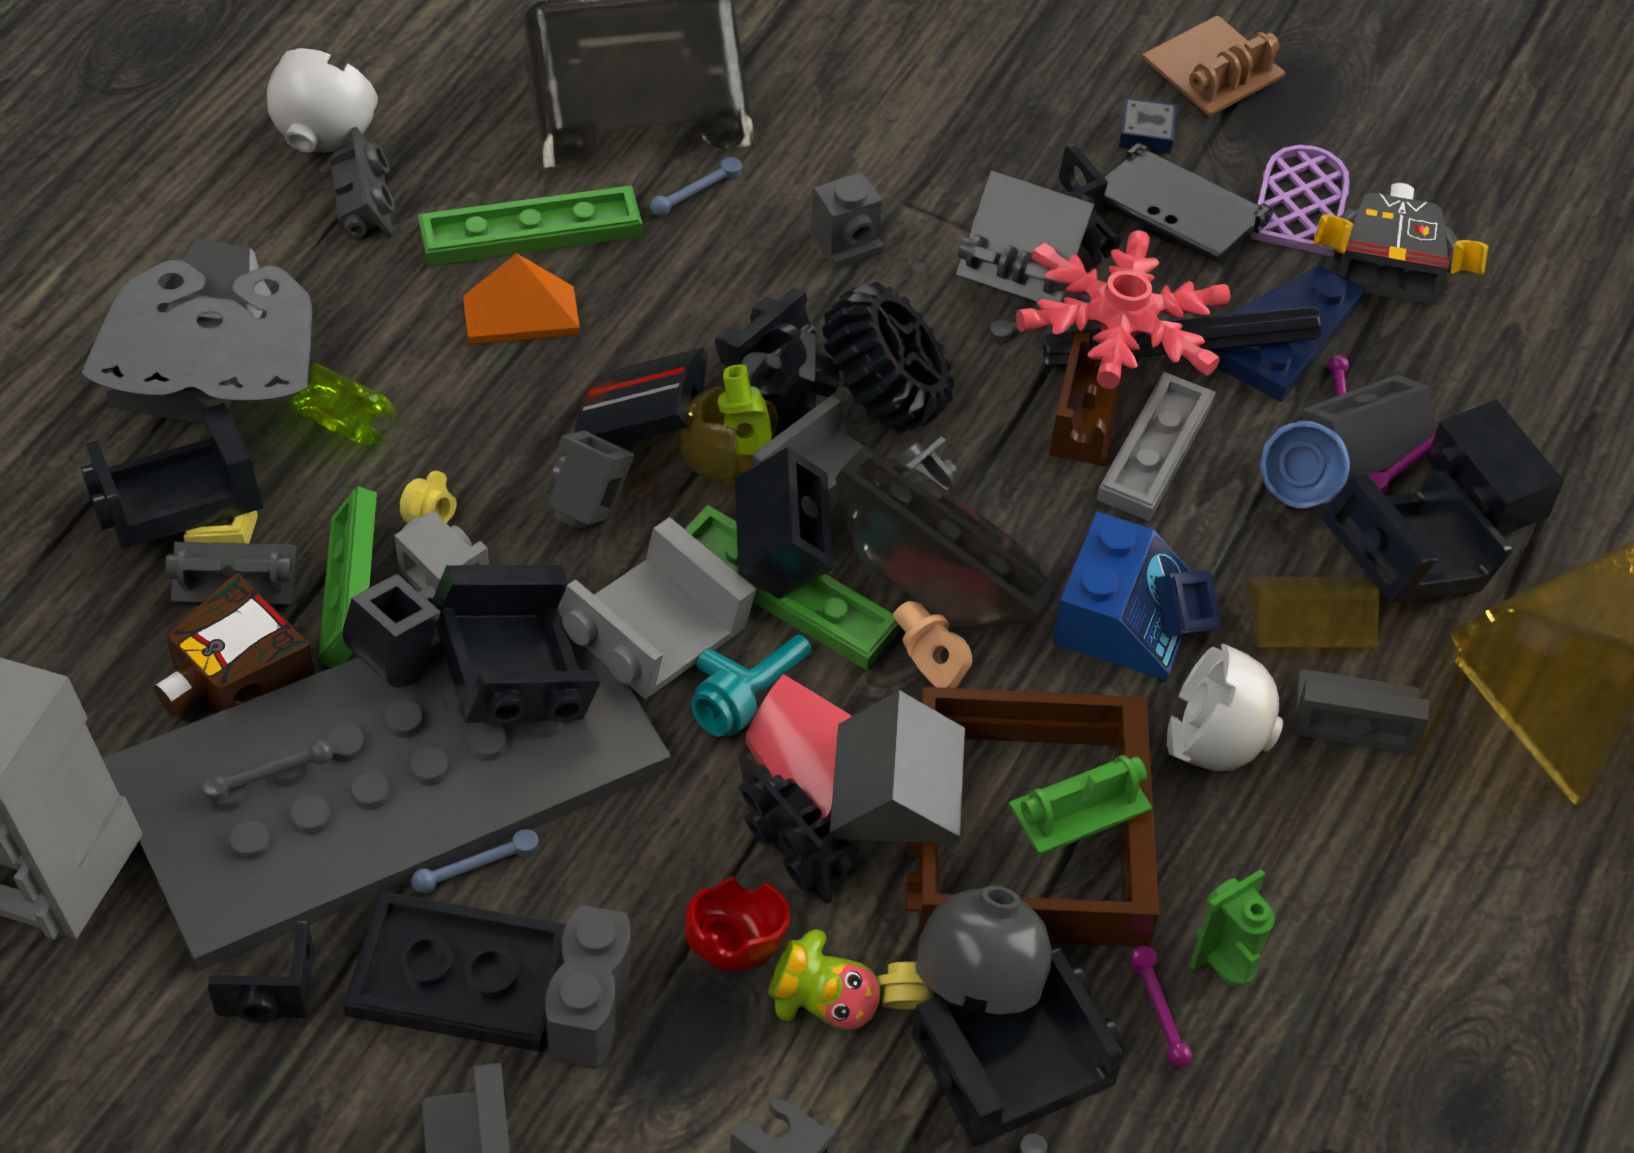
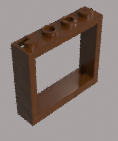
(1066, 720)

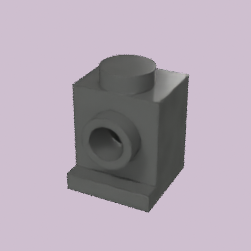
(847, 220)
(587, 479)

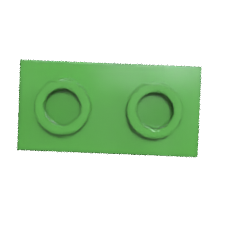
(1082, 804)
(1234, 930)

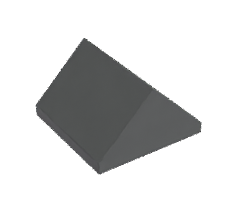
(898, 774)

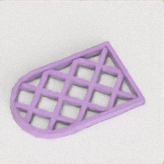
(1304, 153)

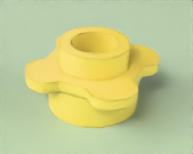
(427, 495)

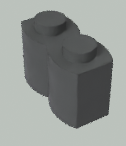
(588, 986)

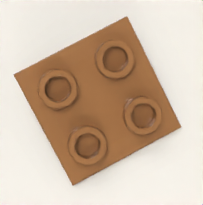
(1216, 64)

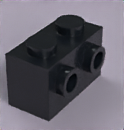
(1496, 466)
(783, 523)

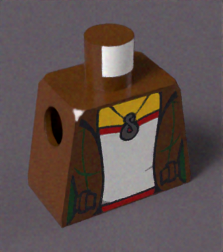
(232, 651)

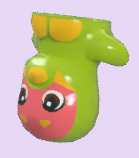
(827, 986)

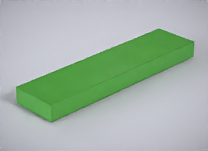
(529, 225)
(819, 609)

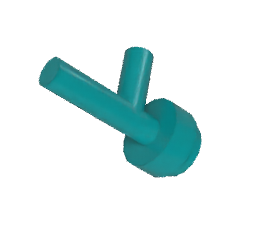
(727, 697)

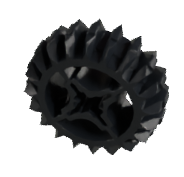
(888, 357)

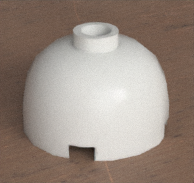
(318, 102)
(1227, 712)

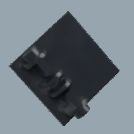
(789, 820)

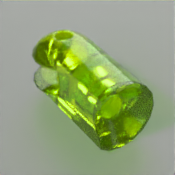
(343, 405)

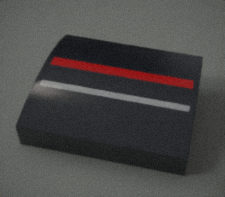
(643, 398)

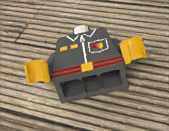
(1399, 246)

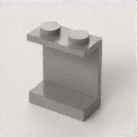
(660, 612)

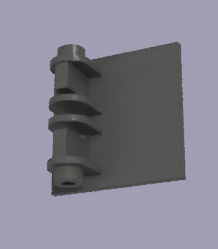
(1011, 224)

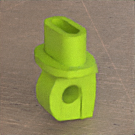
(744, 405)

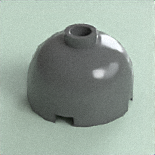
(987, 949)

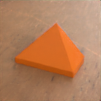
(520, 304)

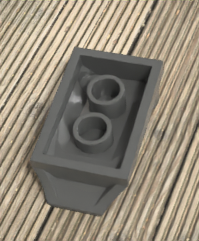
(221, 266)

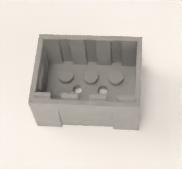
(57, 805)

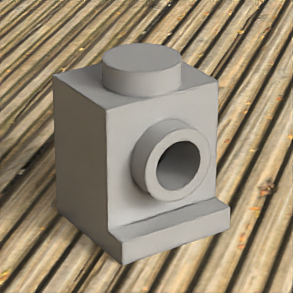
(430, 545)

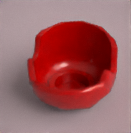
(736, 925)

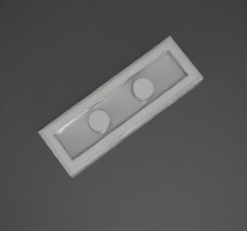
(1156, 446)

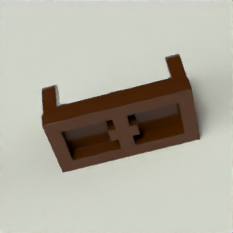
(1084, 408)

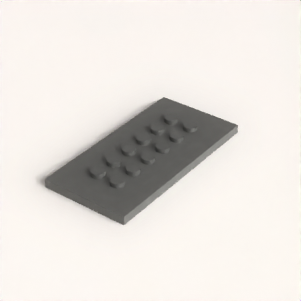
(397, 796)

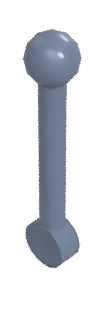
(730, 169)
(523, 844)

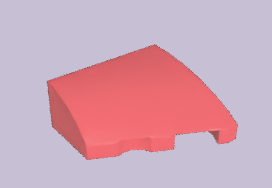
(798, 739)

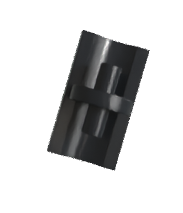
(770, 329)
(793, 377)

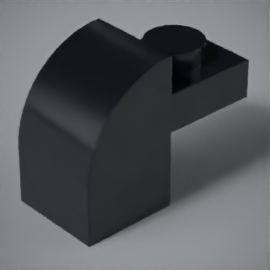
(394, 630)

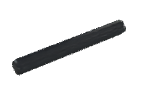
(1217, 331)

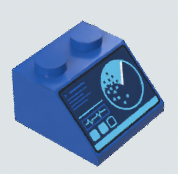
(1114, 600)

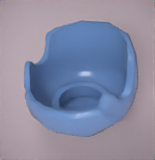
(1304, 464)

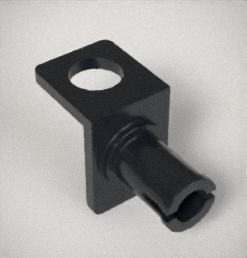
(1097, 234)

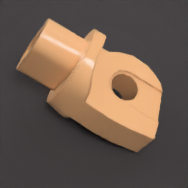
(926, 639)

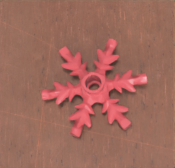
(1124, 309)

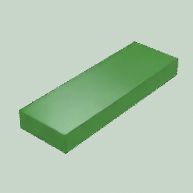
(346, 570)

